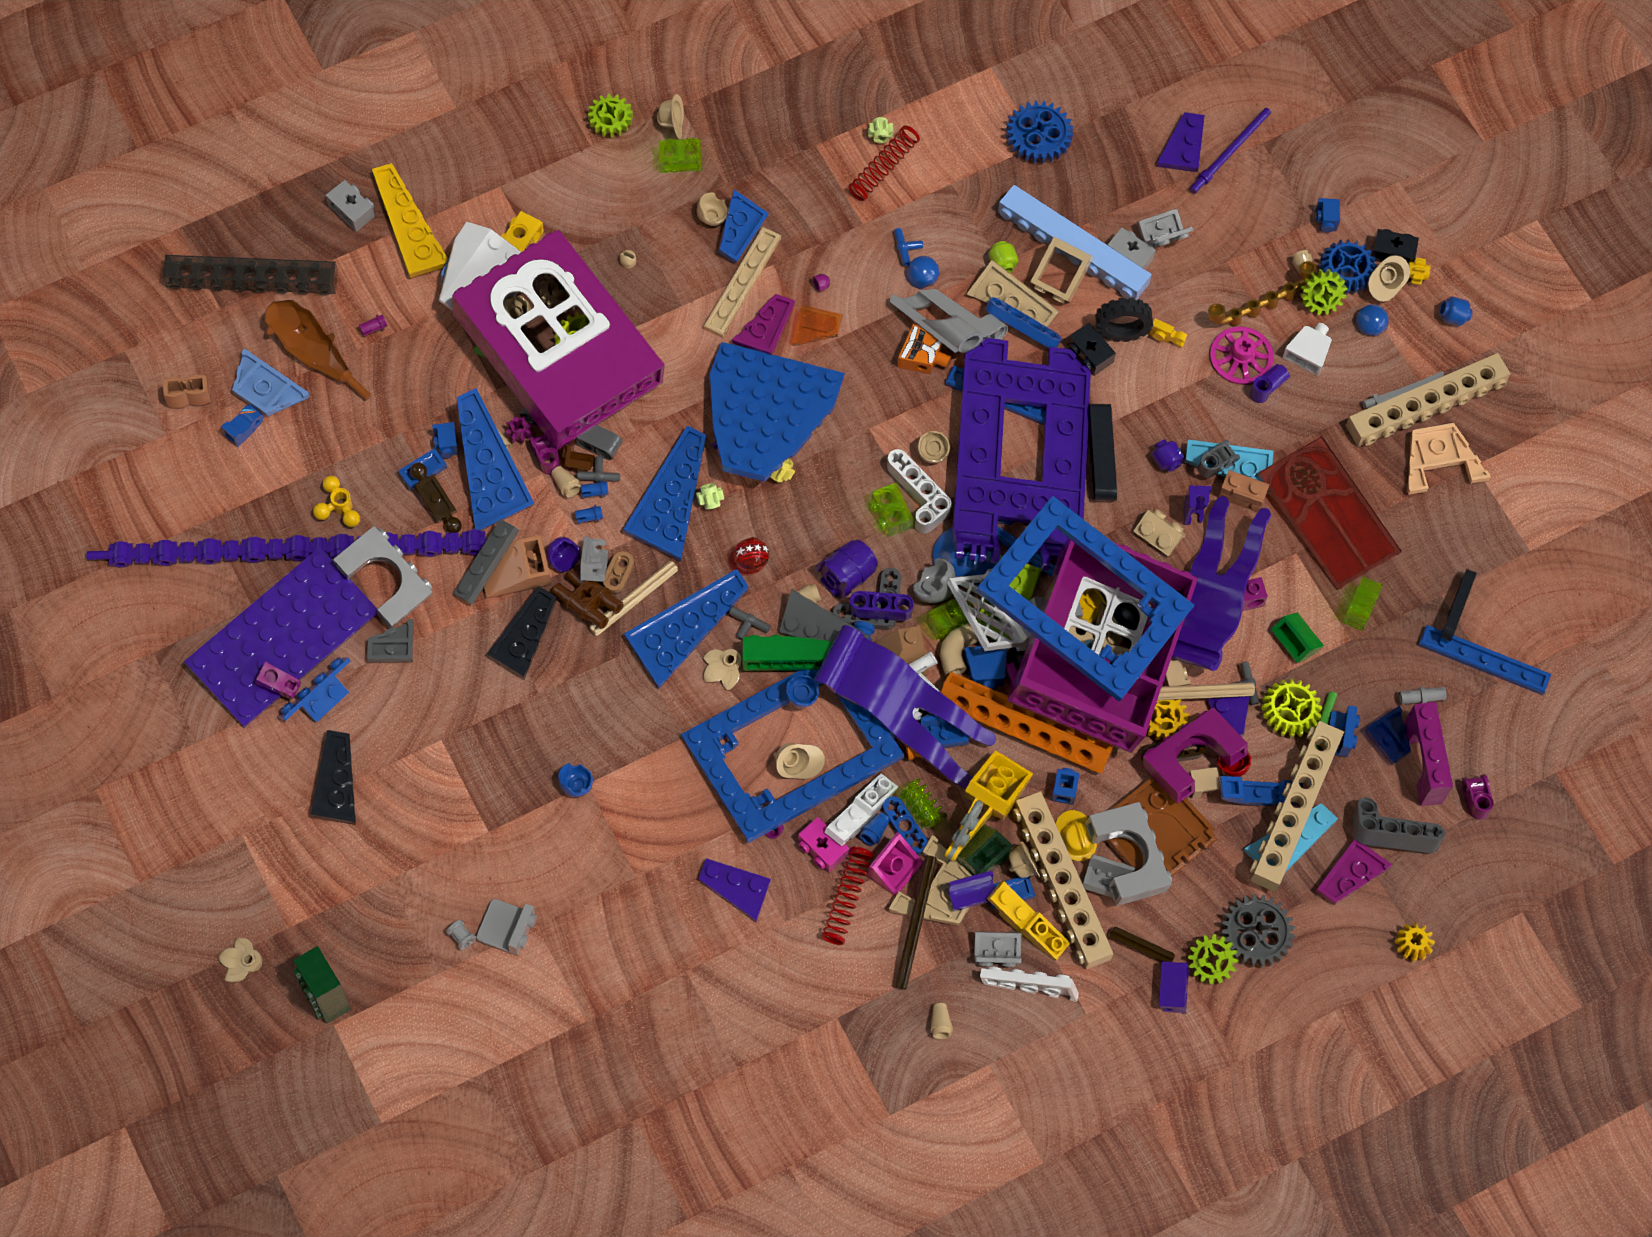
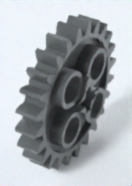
(1261, 950)

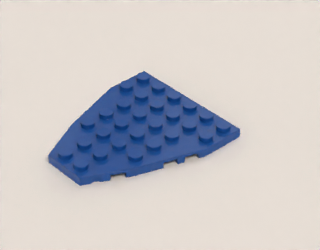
(766, 408)

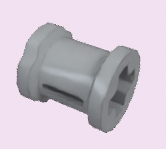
(461, 934)

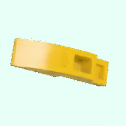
(1027, 921)

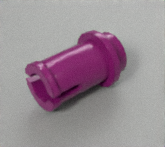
(373, 325)

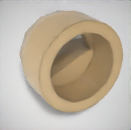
(626, 261)

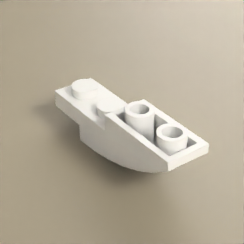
(862, 810)

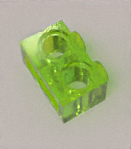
(680, 160)
(897, 508)
(1362, 603)
(946, 618)

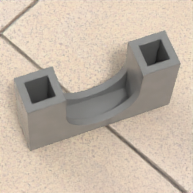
(375, 547)
(1132, 824)

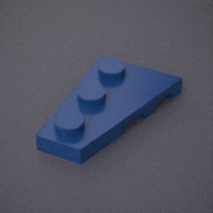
(740, 226)

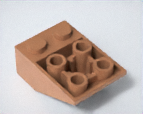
(520, 568)

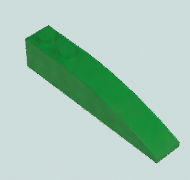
(783, 653)

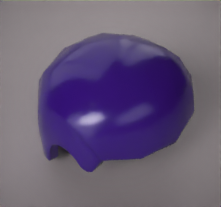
(562, 554)

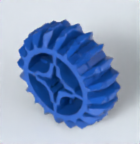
(1348, 259)

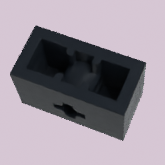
(1394, 244)
(1091, 349)

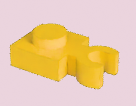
(1164, 332)

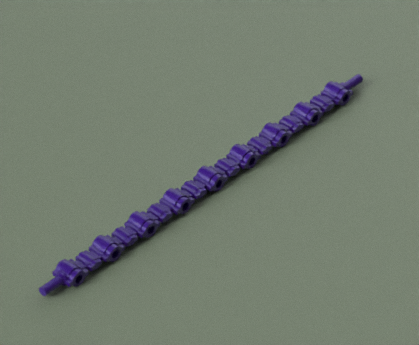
(296, 548)

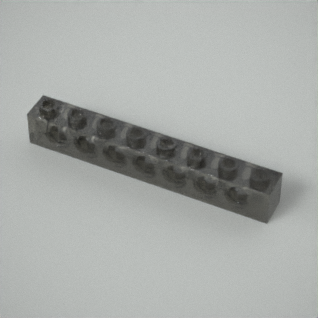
(283, 269)

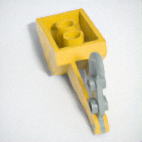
(994, 789)

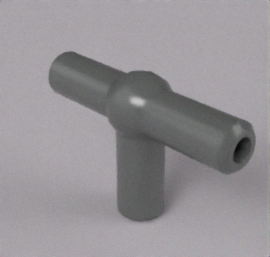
(598, 473)
(749, 620)
(1248, 678)

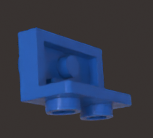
(1346, 722)
(943, 732)

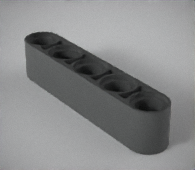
(596, 440)

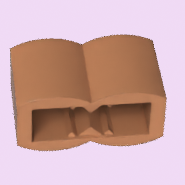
(182, 392)

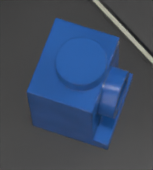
(1328, 214)
(445, 439)
(1062, 794)

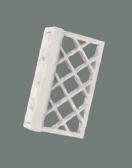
(1018, 635)

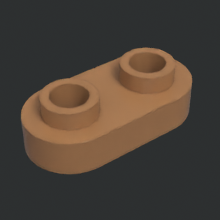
(618, 573)

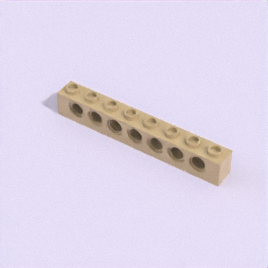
(1490, 367)
(1329, 739)
(1036, 807)

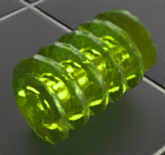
(921, 805)

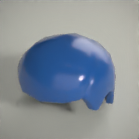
(922, 272)
(1372, 320)
(802, 691)
(575, 780)

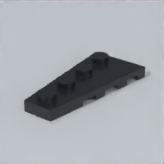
(522, 637)
(334, 785)

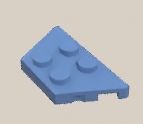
(265, 387)

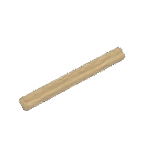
(638, 594)
(1206, 691)

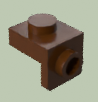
(577, 460)

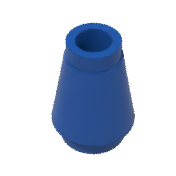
(874, 830)

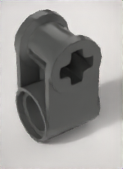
(1220, 457)

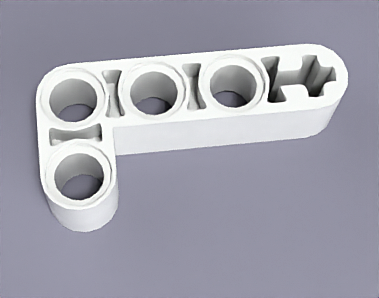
(915, 486)

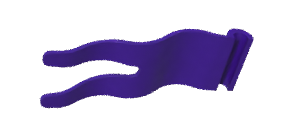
(1218, 597)
(890, 692)

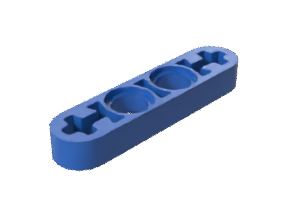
(1023, 322)

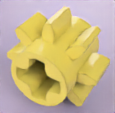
(784, 472)

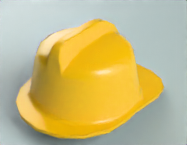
(1075, 835)

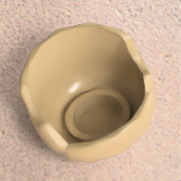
(711, 210)
(516, 306)
(933, 447)

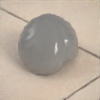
(933, 582)

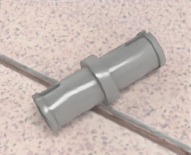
(1422, 695)

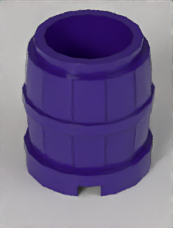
(847, 568)

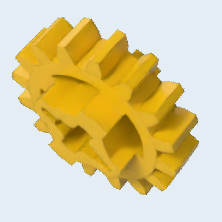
(1168, 709)

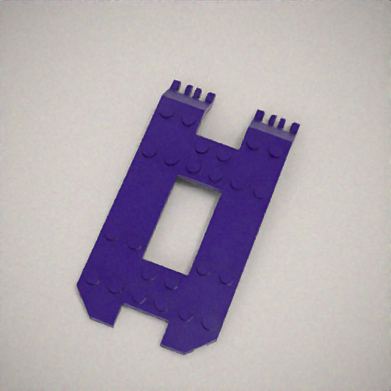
(979, 489)

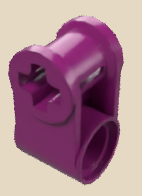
(544, 451)
(1478, 791)

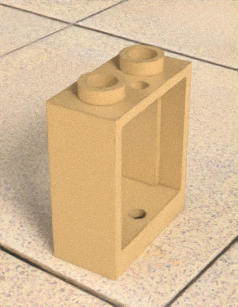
(1058, 295)

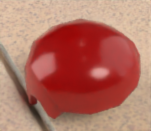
(1238, 769)

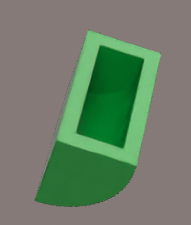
(1297, 637)

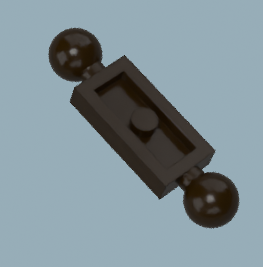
(435, 498)

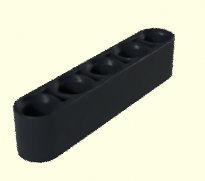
(1102, 452)

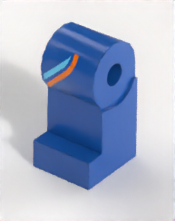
(242, 425)

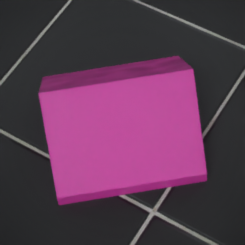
(894, 865)

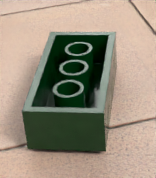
(320, 985)

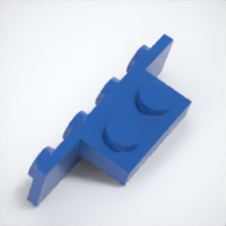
(320, 696)

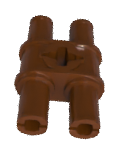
(587, 599)

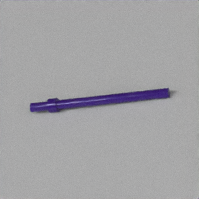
(1207, 175)

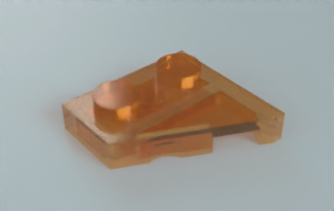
(815, 325)

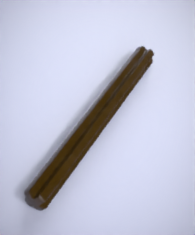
(915, 922)

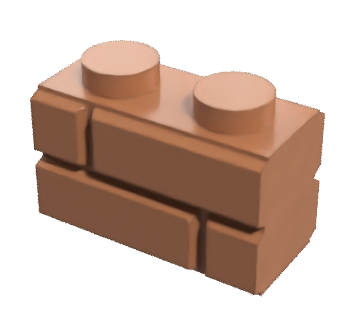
(1244, 490)

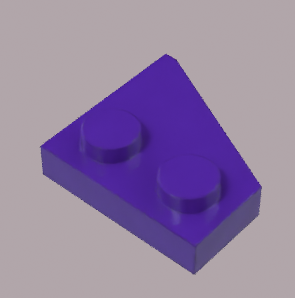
(1233, 710)

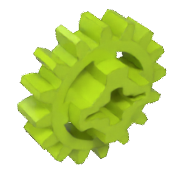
(610, 115)
(1316, 288)
(1203, 962)

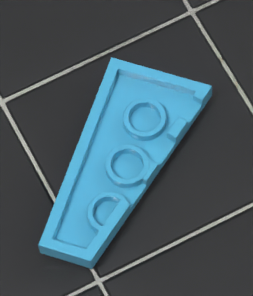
(1250, 462)

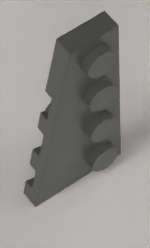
(809, 620)

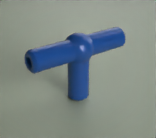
(903, 246)

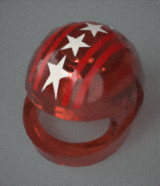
(751, 555)

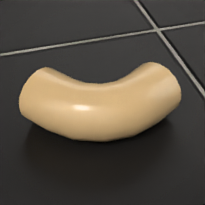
(953, 646)

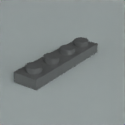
(486, 561)

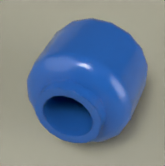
(1455, 311)

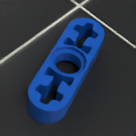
(919, 835)

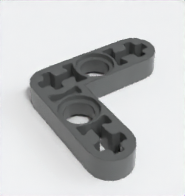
(878, 623)

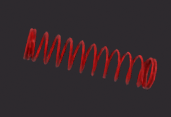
(856, 186)
(837, 939)

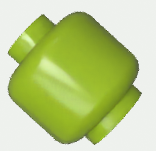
(1004, 255)

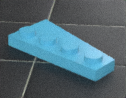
(1317, 824)

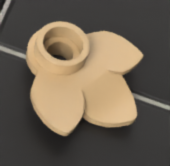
(721, 670)
(237, 958)

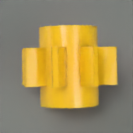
(1419, 271)

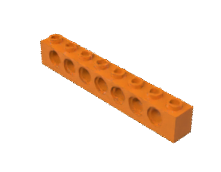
(1014, 721)

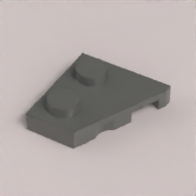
(392, 645)

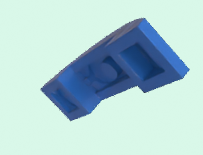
(1253, 792)

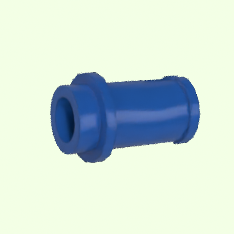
(595, 489)
(589, 514)

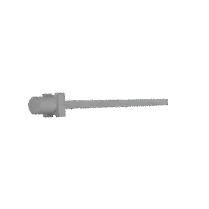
(1375, 399)

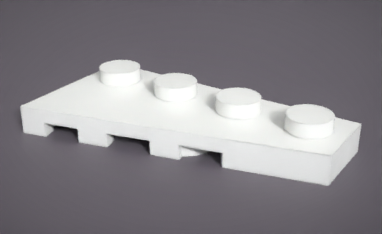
(1030, 982)

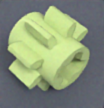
(880, 130)
(710, 496)

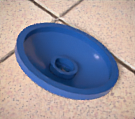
(963, 567)

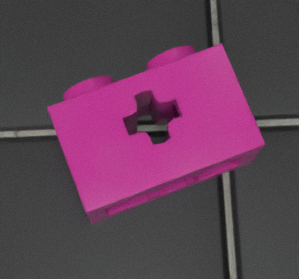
(824, 858)

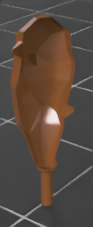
(309, 341)

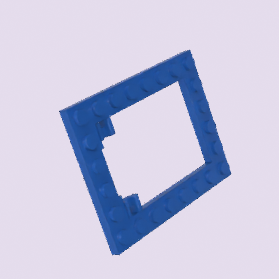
(1125, 668)
(745, 810)

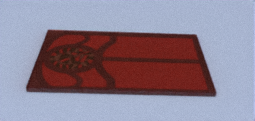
(1329, 513)

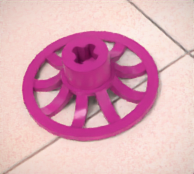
(1241, 352)

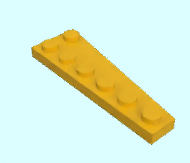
(413, 235)

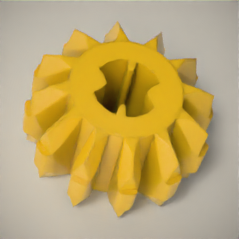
(1413, 950)

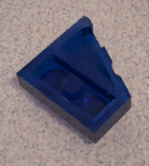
(1390, 736)

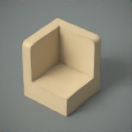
(1205, 781)

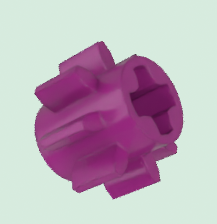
(518, 429)

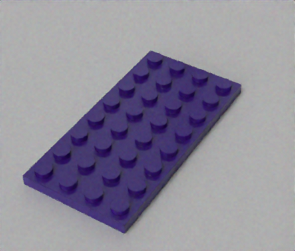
(287, 627)

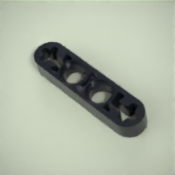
(1458, 605)

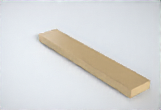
(742, 282)

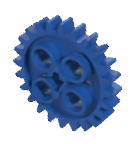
(1039, 131)

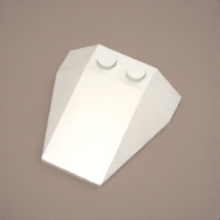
(473, 255)

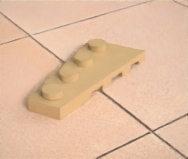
(1001, 284)

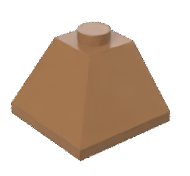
(906, 644)

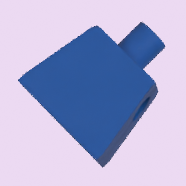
(986, 666)

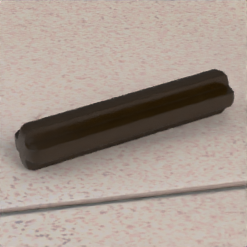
(1141, 945)

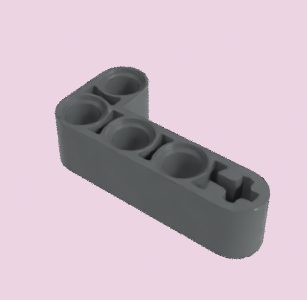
(1393, 832)

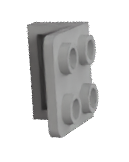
(1162, 227)
(507, 926)

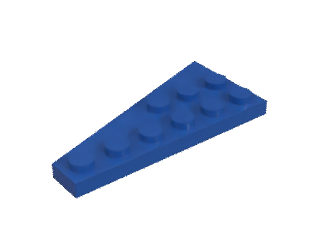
(492, 476)

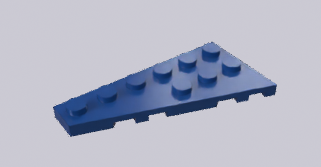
(666, 507)
(675, 633)

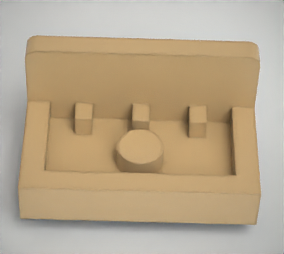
(1160, 531)

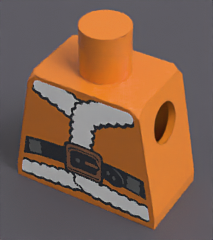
(922, 352)

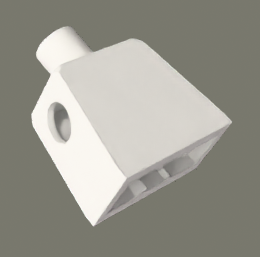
(1309, 348)

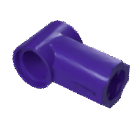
(1269, 383)

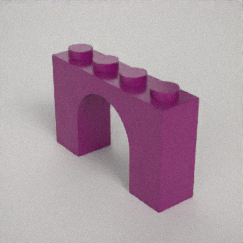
(1425, 728)
(1207, 730)

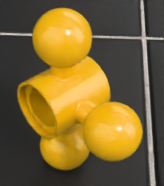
(322, 510)

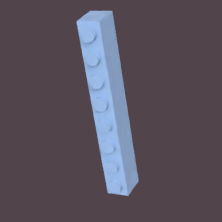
(1045, 224)

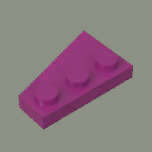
(767, 327)
(1351, 872)

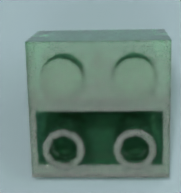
(985, 851)

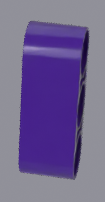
(871, 611)

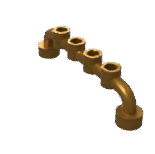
(1216, 311)

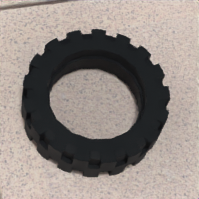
(1121, 308)

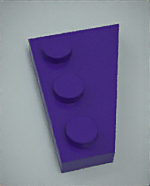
(1184, 145)
(737, 886)

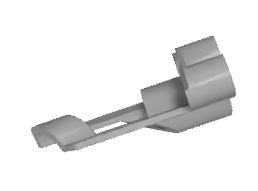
(958, 333)

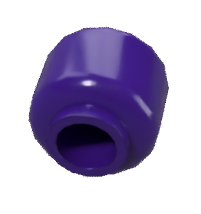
(1167, 455)

